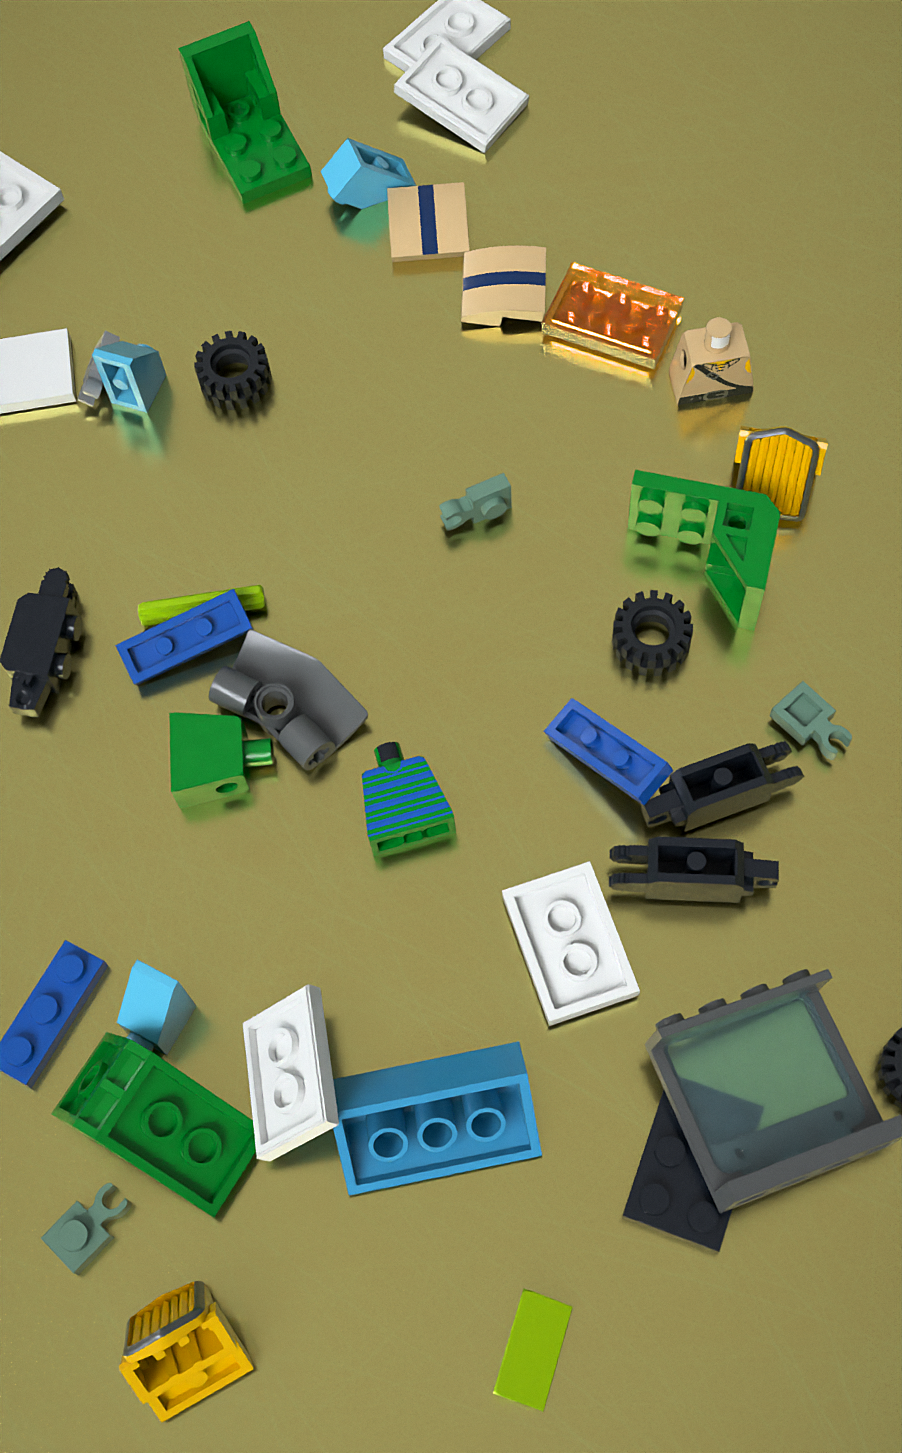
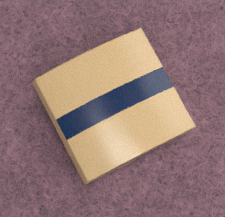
(428, 222)
(503, 284)

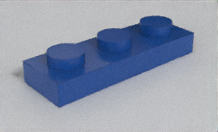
(184, 637)
(608, 751)
(49, 1012)

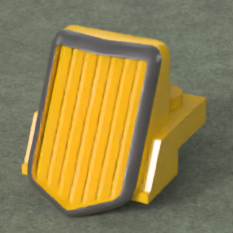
(780, 465)
(181, 1350)

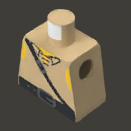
(711, 363)

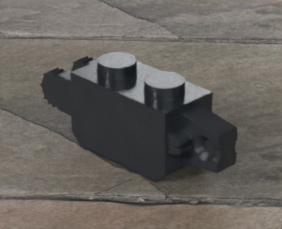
(41, 642)
(720, 786)
(693, 869)

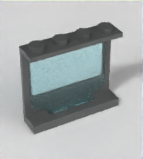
(767, 1090)

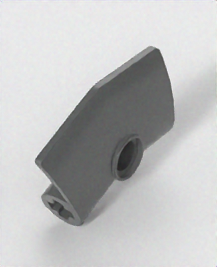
(318, 709)

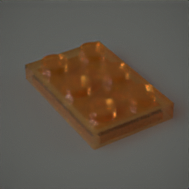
(612, 315)

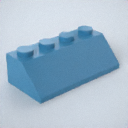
(435, 1118)

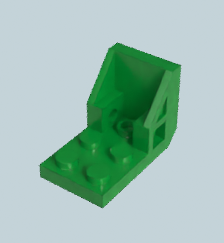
(242, 112)
(731, 520)
(159, 1121)

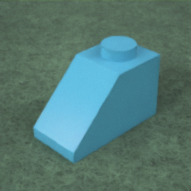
(362, 174)
(130, 373)
(154, 1008)

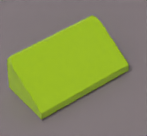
(532, 1350)

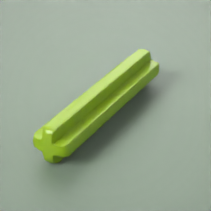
(164, 609)

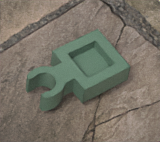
(482, 501)
(808, 716)
(82, 1232)

